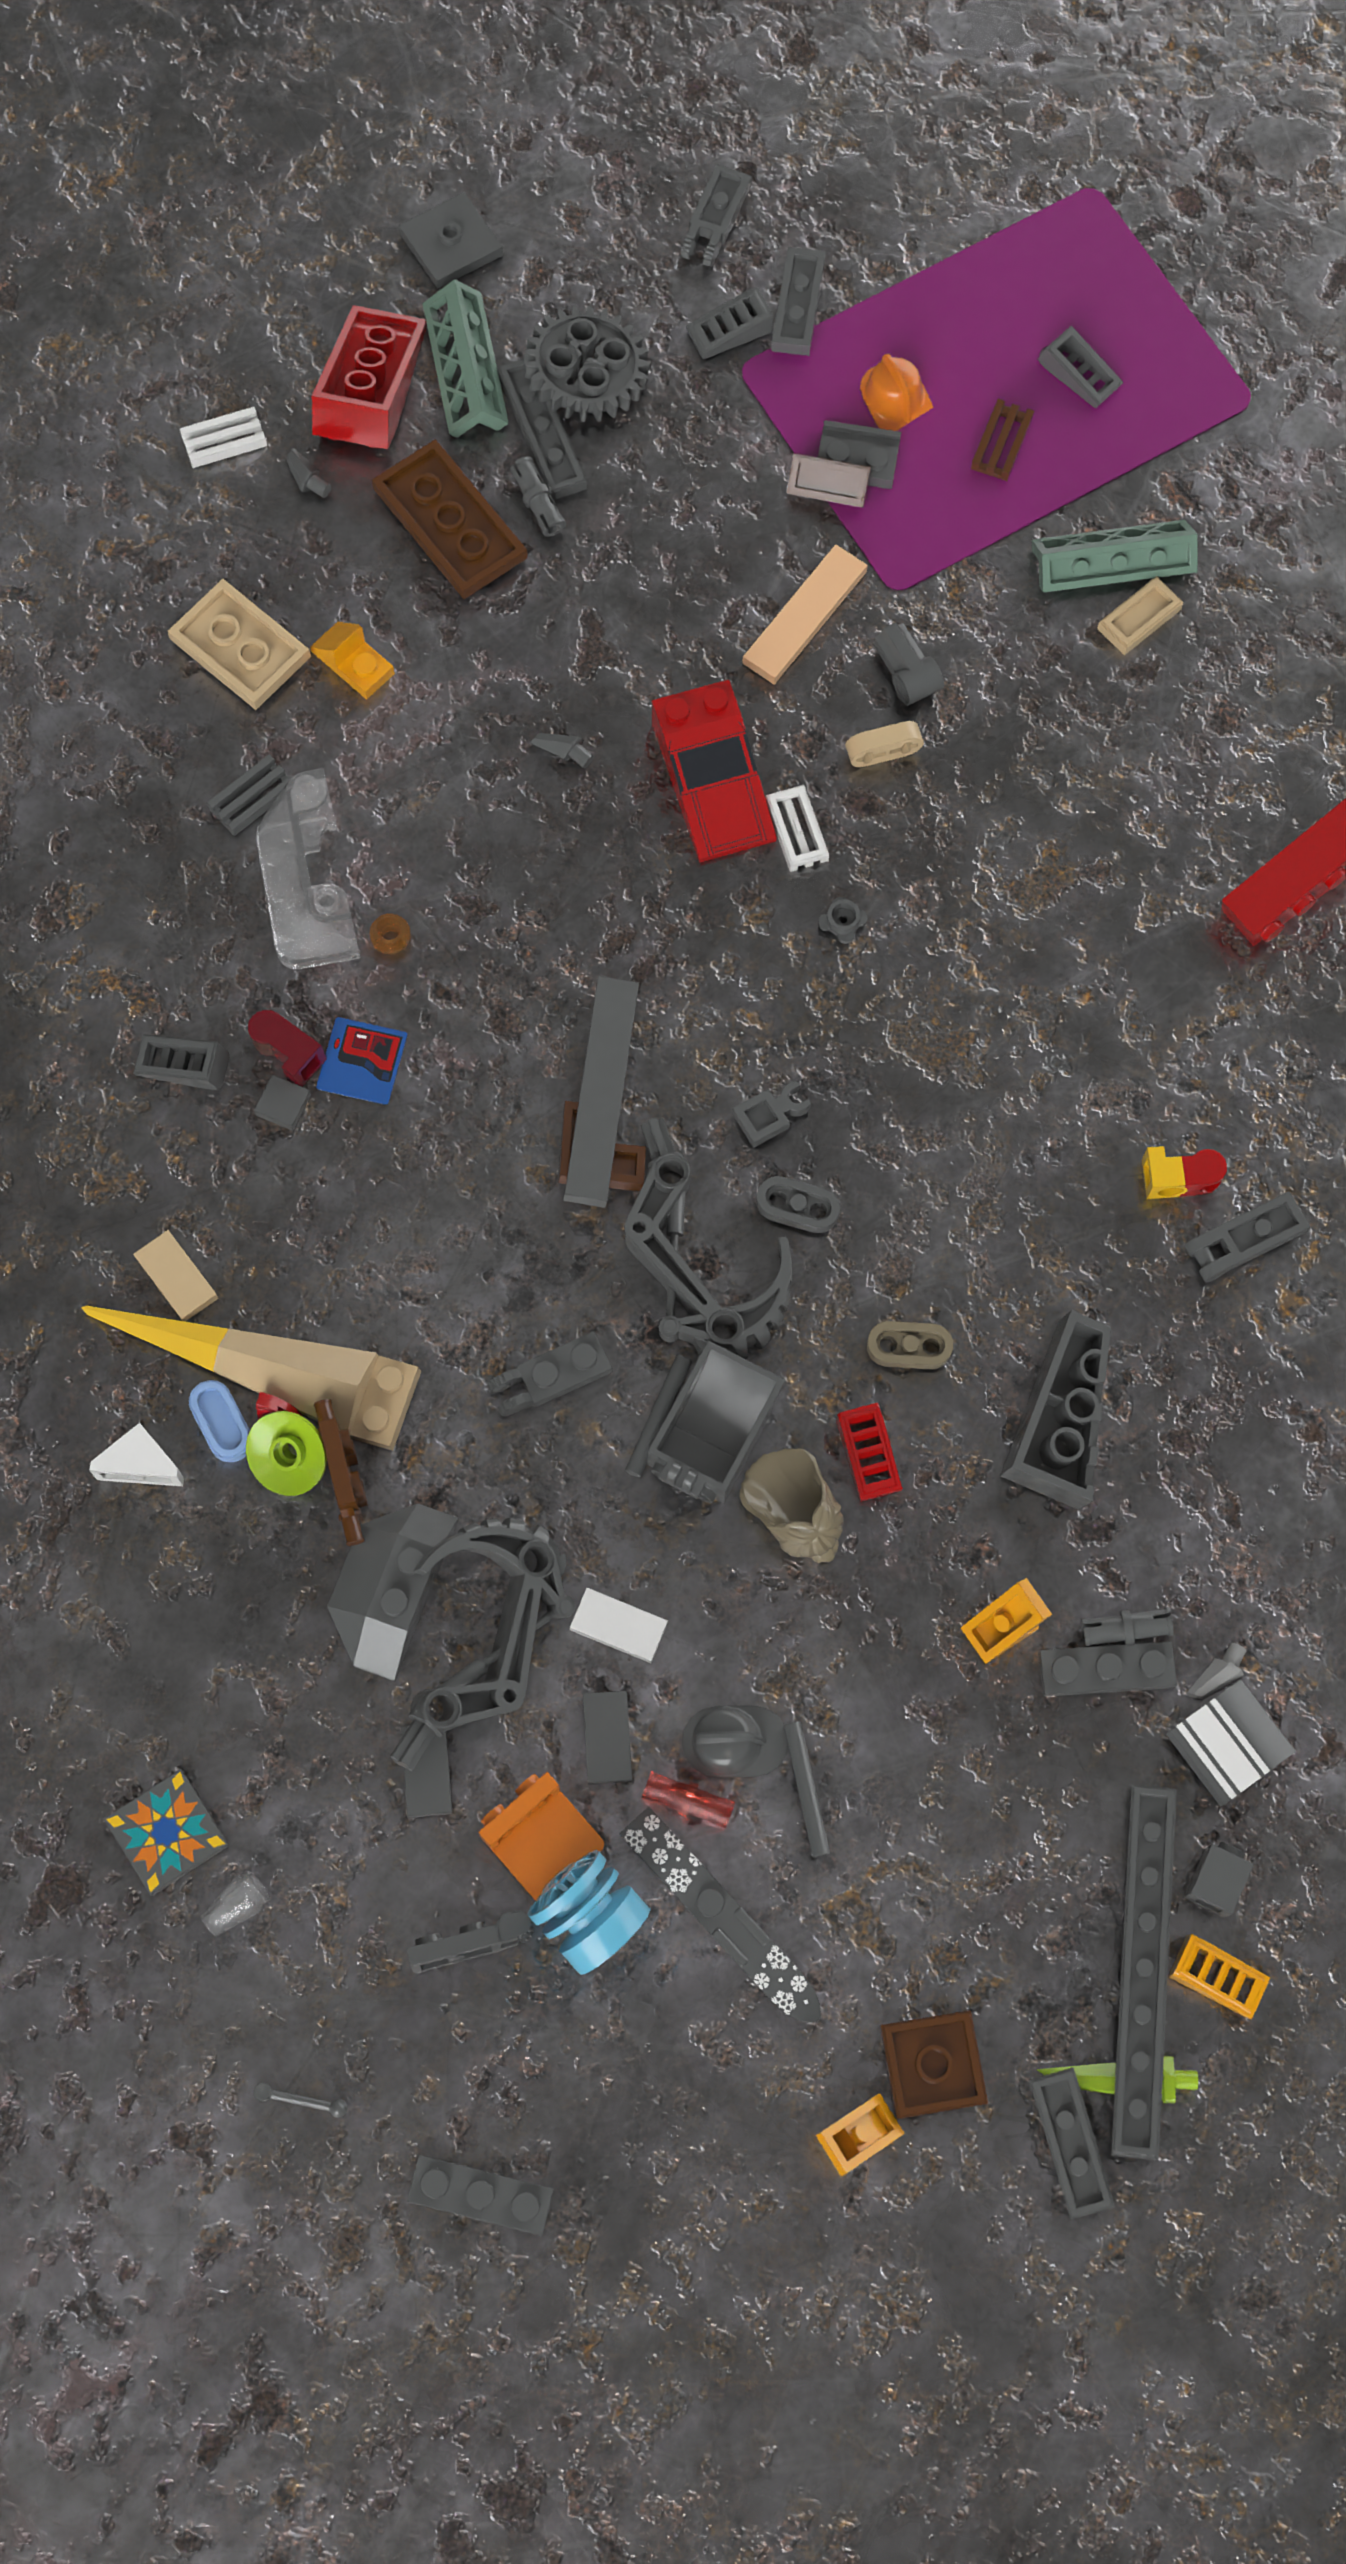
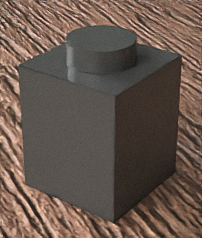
(1219, 1879)

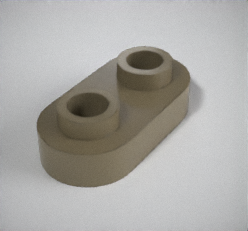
(909, 1343)

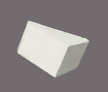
(136, 1460)

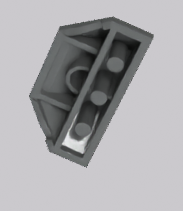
(379, 1591)

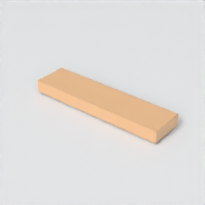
(804, 614)

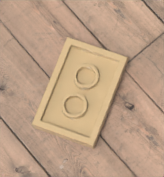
(239, 644)

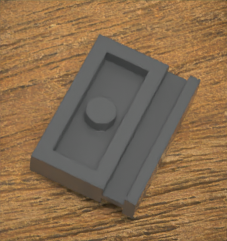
(863, 447)

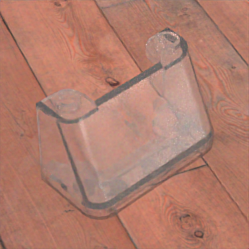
(307, 921)

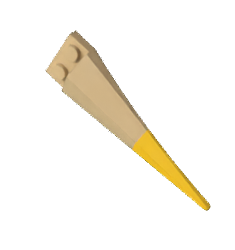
(365, 1389)

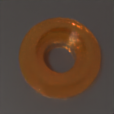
(386, 923)

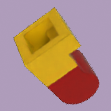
(1182, 1174)

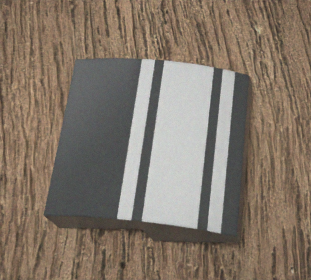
(1230, 1742)

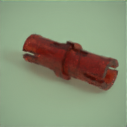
(688, 1799)

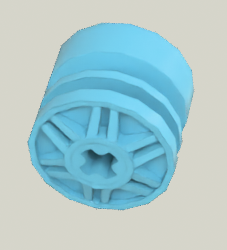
(595, 1919)

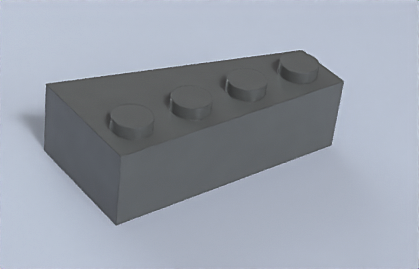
(1060, 1425)

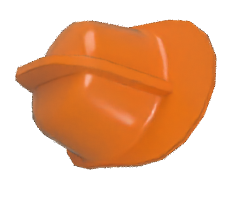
(894, 393)

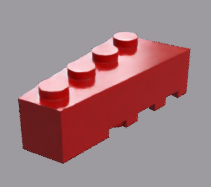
(1291, 879)

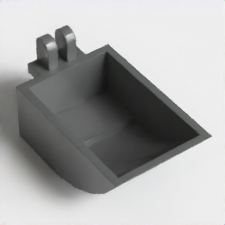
(714, 1424)

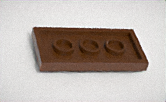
(449, 519)

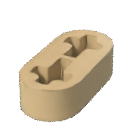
(884, 744)

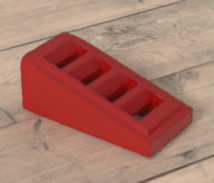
(878, 1430)

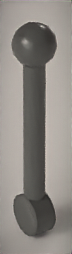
(264, 2092)

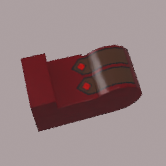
(290, 1045)

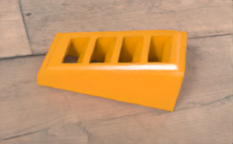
(1180, 1973)

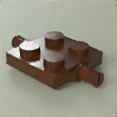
(347, 1484)

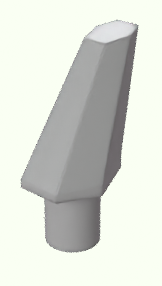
(1219, 1673)

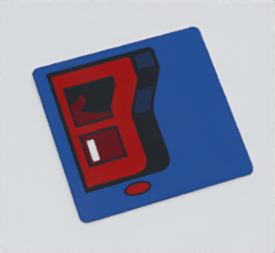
(362, 1060)

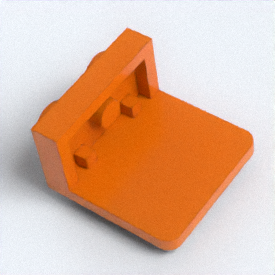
(538, 1833)

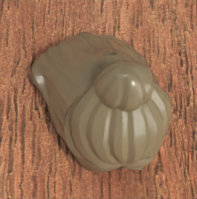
(794, 1503)

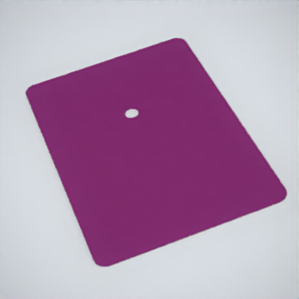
(976, 339)

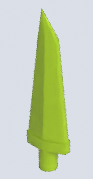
(1102, 2078)

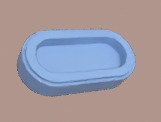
(219, 1420)

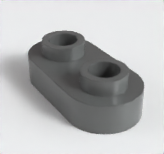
(799, 1201)

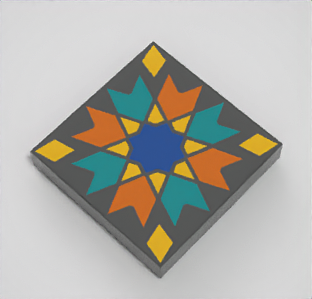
(166, 1832)

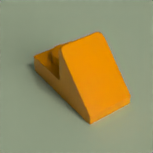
(353, 659)
(1006, 1621)
(860, 2134)

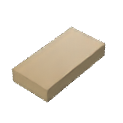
(1140, 615)
(175, 1276)

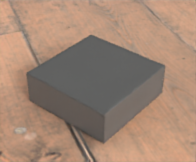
(282, 1102)

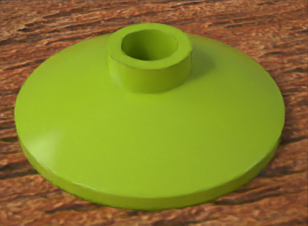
(274, 1463)

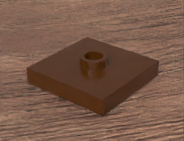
(933, 2064)

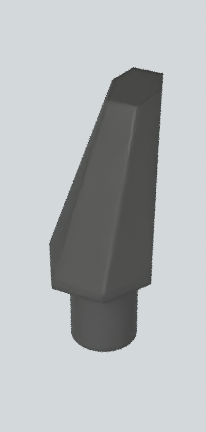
(307, 474)
(564, 747)

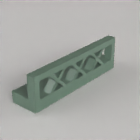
(471, 351)
(1116, 555)

